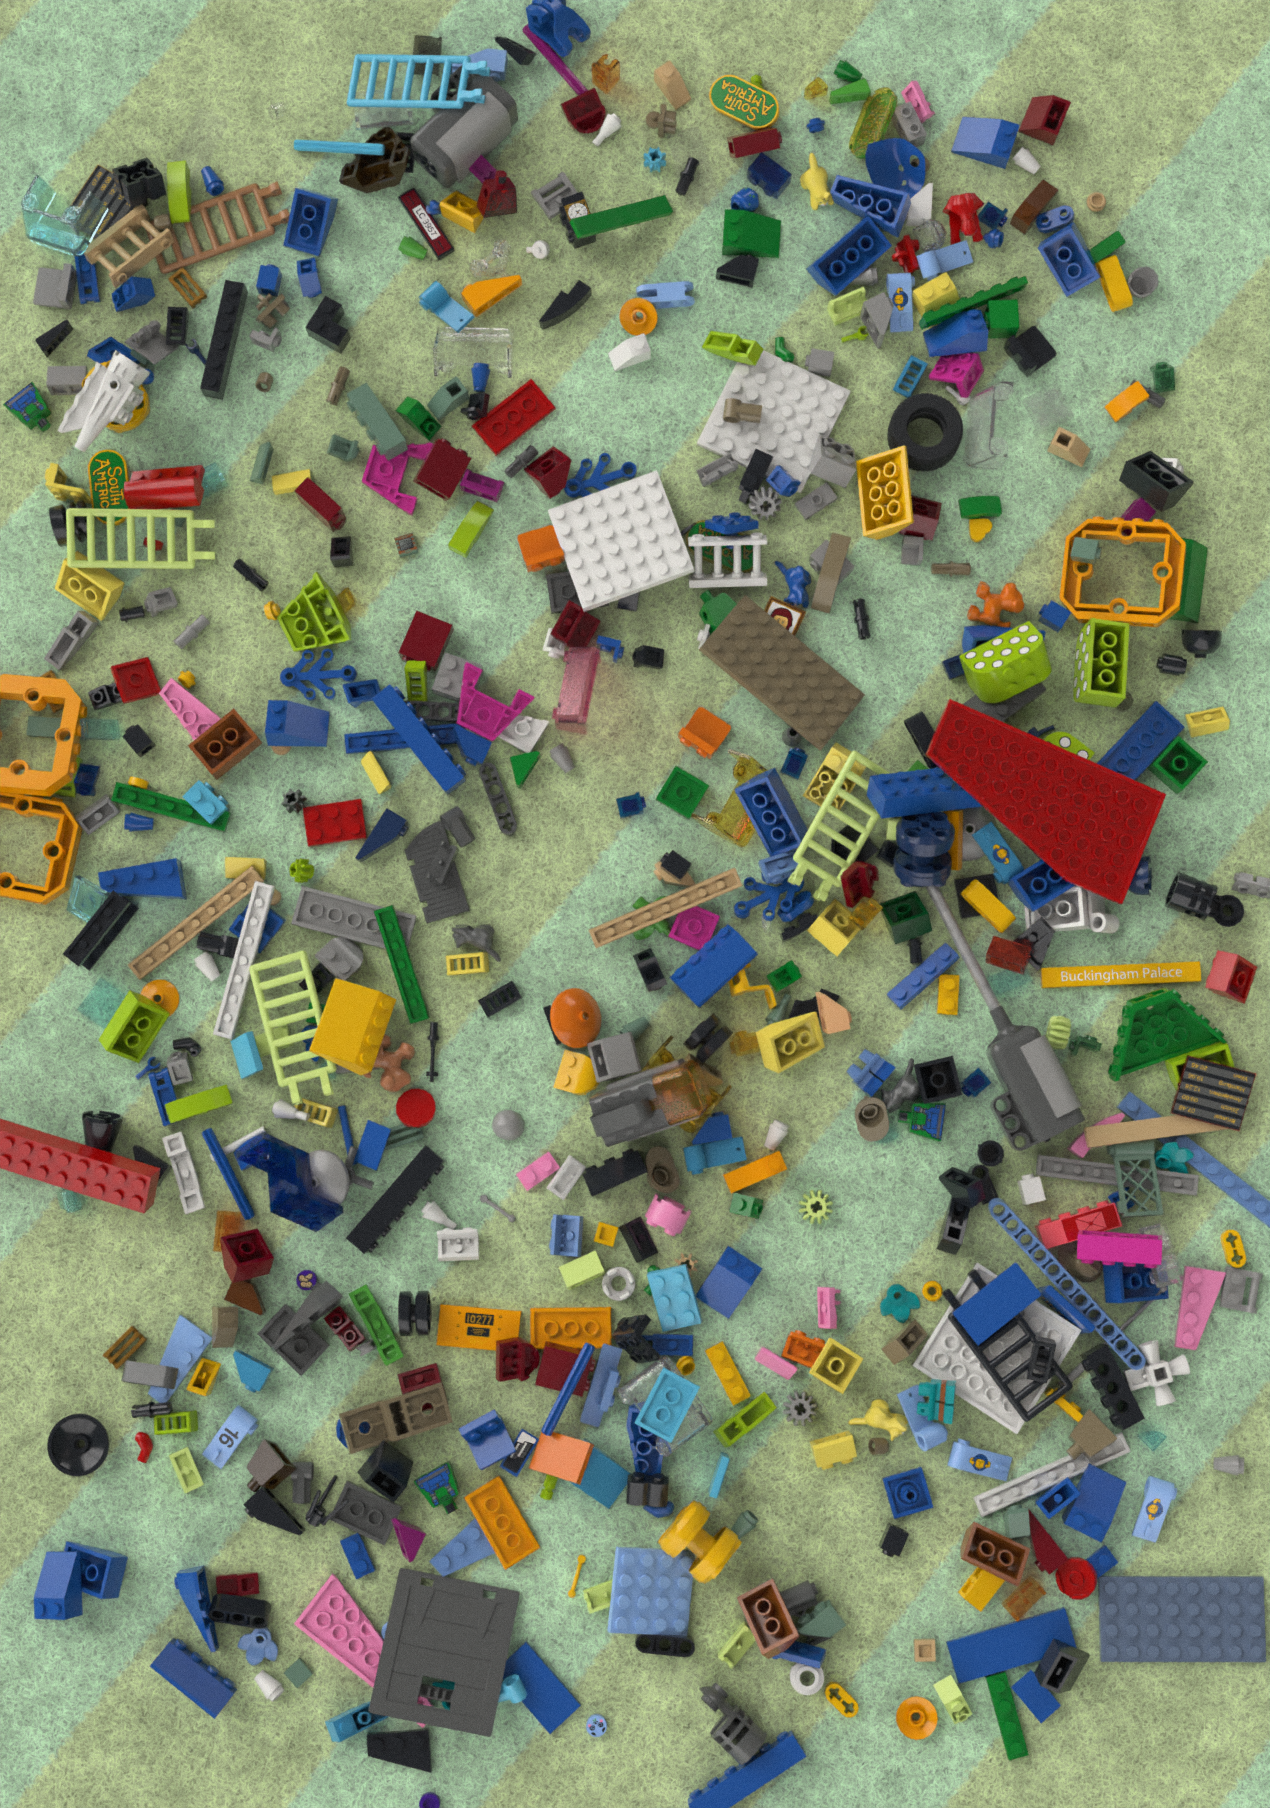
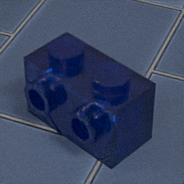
(768, 176)

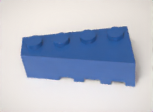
(152, 879)

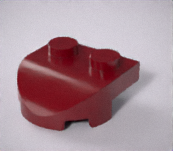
(584, 112)
(858, 882)
(515, 1359)

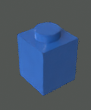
(269, 280)
(1053, 616)

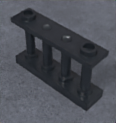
(101, 930)

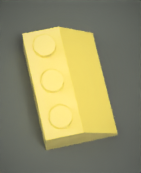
(89, 588)

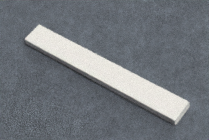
(243, 959)
(1045, 1477)

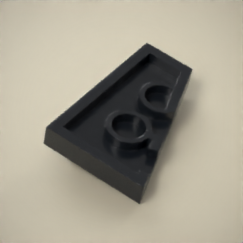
(402, 1747)

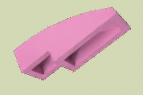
(1079, 1146)

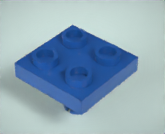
(731, 524)
(907, 1492)

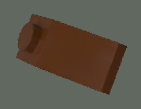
(246, 1296)

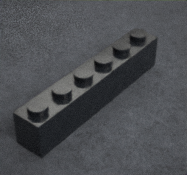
(224, 339)
(395, 1199)

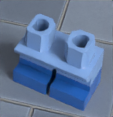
(874, 1064)

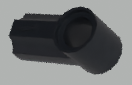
(221, 945)
(988, 1187)

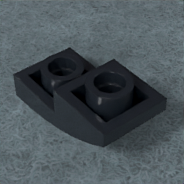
(104, 696)
(803, 923)

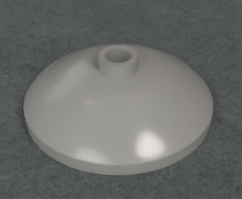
(977, 819)
(330, 1176)

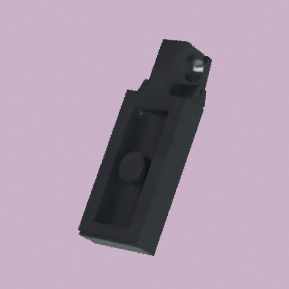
(754, 474)

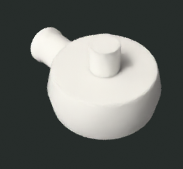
(539, 249)

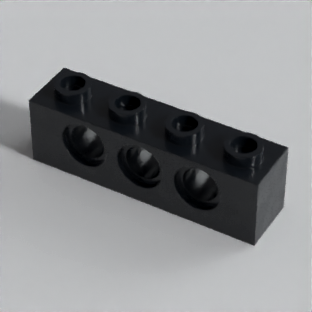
(1130, 1413)

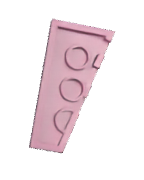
(190, 711)

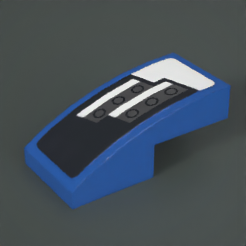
(524, 1446)

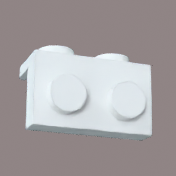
(458, 1244)

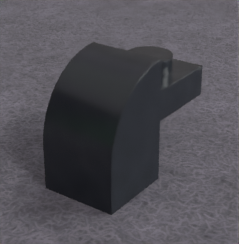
(650, 970)

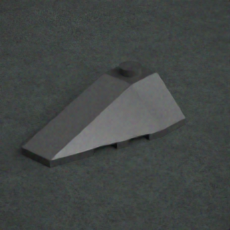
(317, 1304)

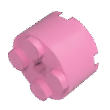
(667, 1214)

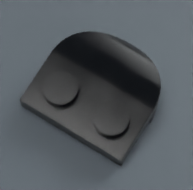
(850, 833)

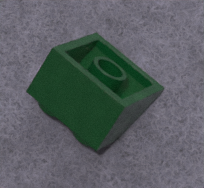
(906, 917)

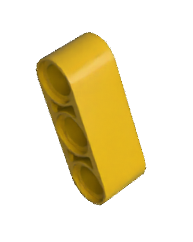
(1114, 283)
(988, 906)

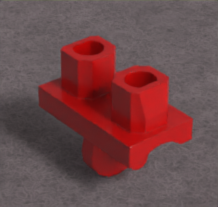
(906, 254)

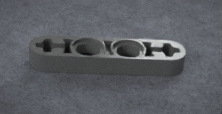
(434, 708)
(499, 798)

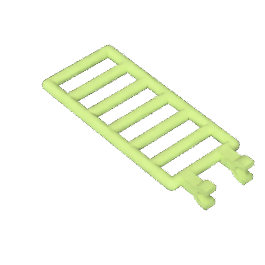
(91, 561)
(804, 864)
(264, 1005)

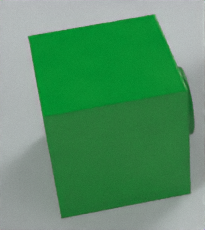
(1002, 318)

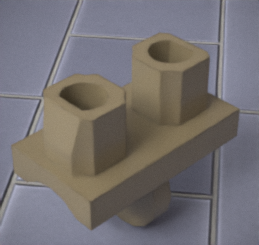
(665, 121)
(278, 304)

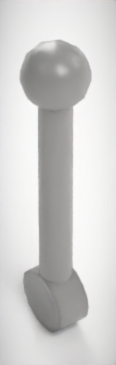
(483, 1198)

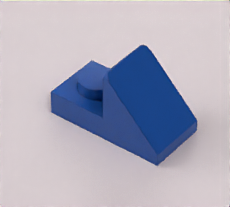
(361, 691)

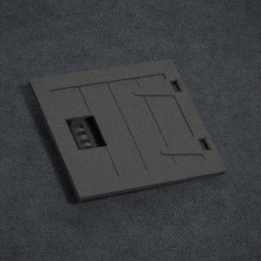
(445, 1636)

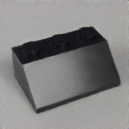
(1155, 480)
(614, 1172)

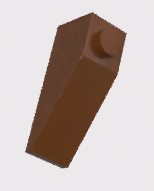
(1033, 206)

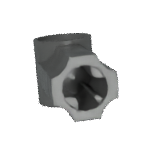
(455, 822)
(302, 1482)

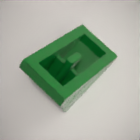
(523, 765)

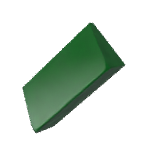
(1107, 246)

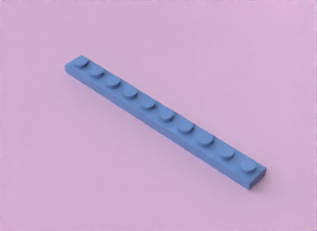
(1205, 1163)

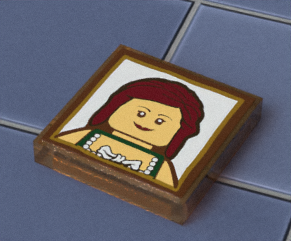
(785, 614)

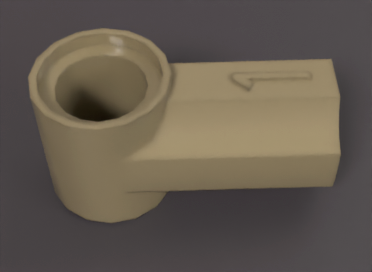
(737, 411)

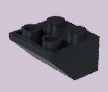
(387, 1471)
(1060, 1666)

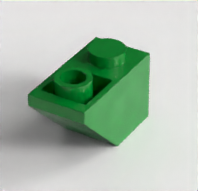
(418, 417)

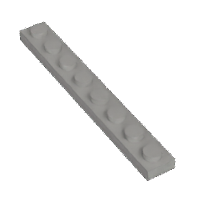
(1105, 1174)

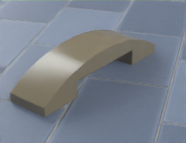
(830, 572)

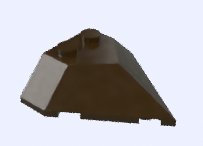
(377, 172)

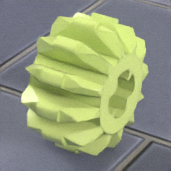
(1058, 1032)
(812, 1200)

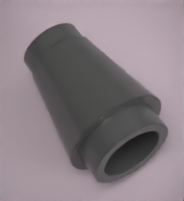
(791, 740)

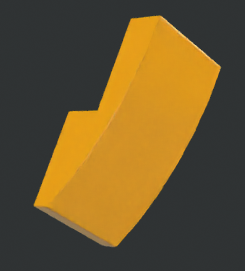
(1126, 401)

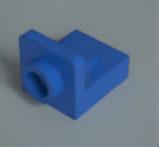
(783, 482)
(608, 644)

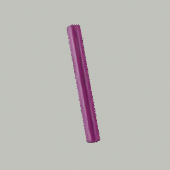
(555, 61)

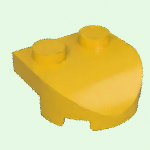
(575, 1074)

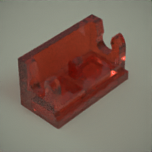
(1008, 955)

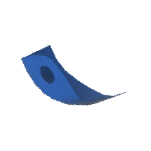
(884, 161)

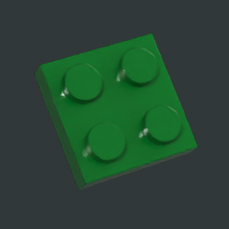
(682, 792)

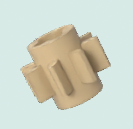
(683, 1259)

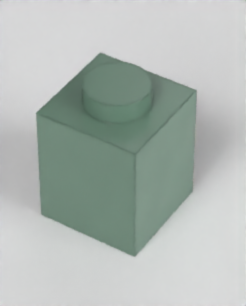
(1085, 550)

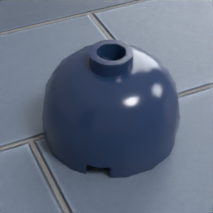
(1142, 878)

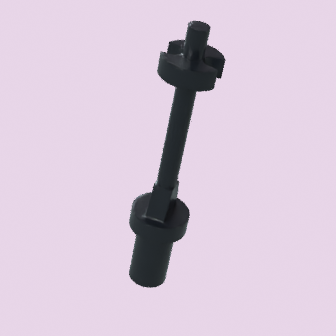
(433, 1038)

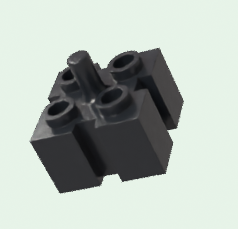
(139, 182)

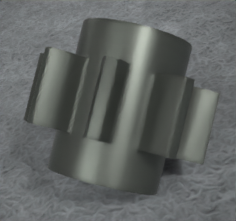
(289, 800)

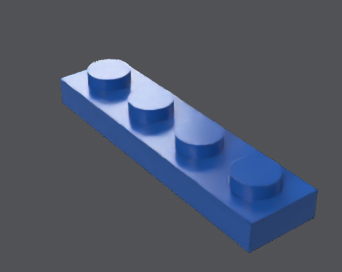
(923, 976)

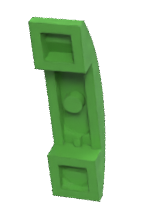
(376, 1324)

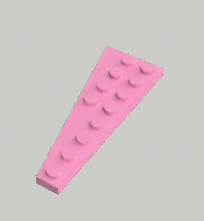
(345, 1631)

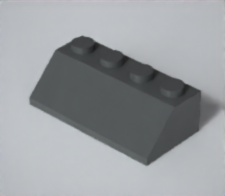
(1006, 709)

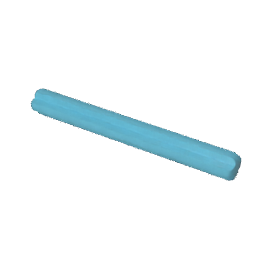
(339, 147)

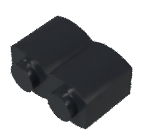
(647, 1490)

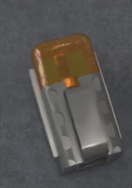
(650, 1102)

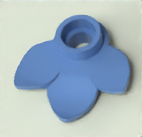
(258, 1648)

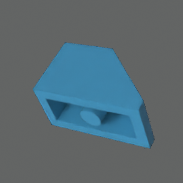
(252, 1371)

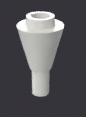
(610, 125)
(285, 1110)
(435, 1213)

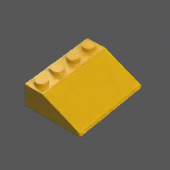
(885, 493)
(352, 1026)

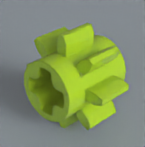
(301, 870)

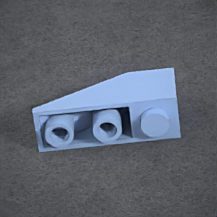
(495, 59)

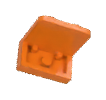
(540, 548)
(704, 733)

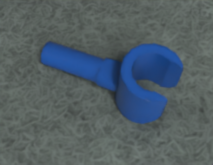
(148, 1068)

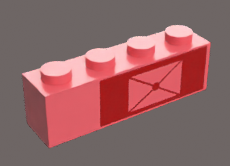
(1066, 1228)

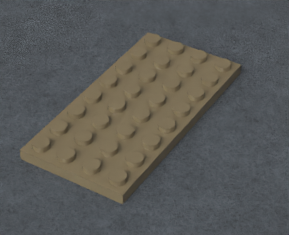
(782, 672)

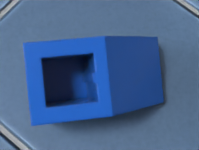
(133, 293)

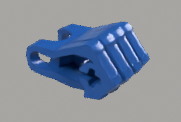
(555, 22)

